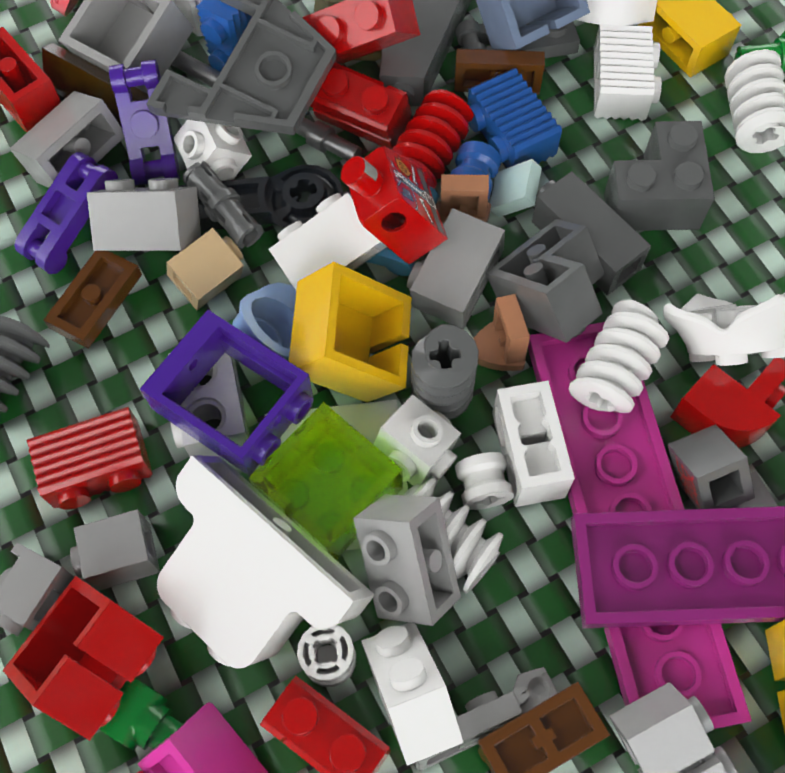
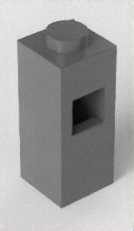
(615, 241)

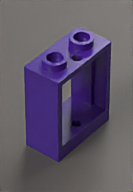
(194, 359)

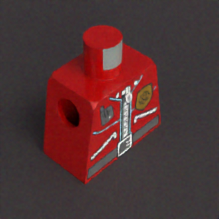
(384, 193)

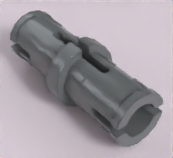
(223, 205)

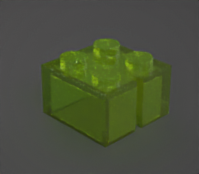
(327, 478)

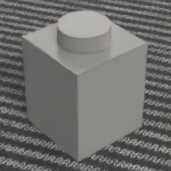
(114, 550)

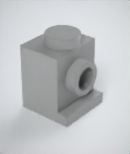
(29, 589)

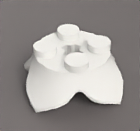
(727, 331)

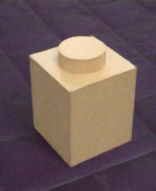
(206, 268)

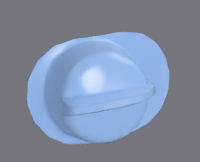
(269, 316)

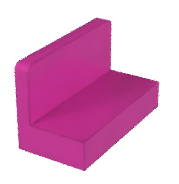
(202, 746)

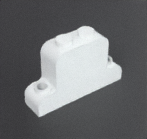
(249, 570)

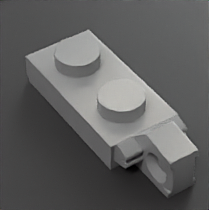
(491, 712)

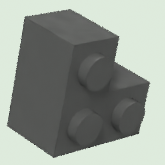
(669, 186)
(553, 280)

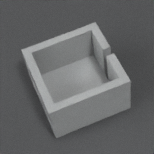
(127, 33)

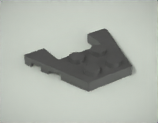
(265, 80)

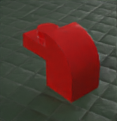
(736, 410)

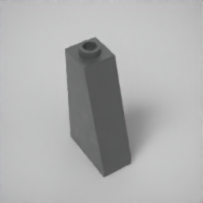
(417, 61)

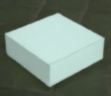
(515, 188)

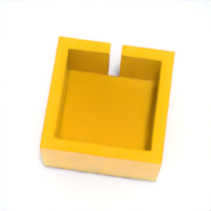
(340, 322)

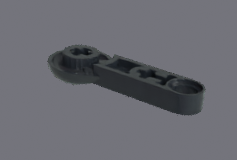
(277, 198)

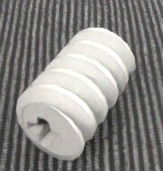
(757, 101)
(620, 359)
(469, 550)

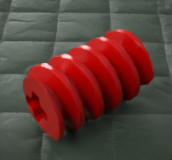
(435, 133)

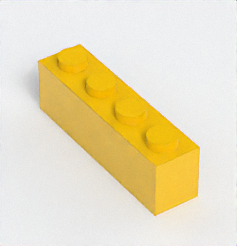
(693, 32)

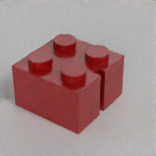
(82, 658)

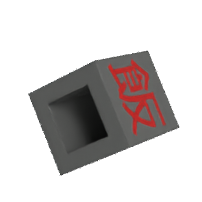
(711, 469)

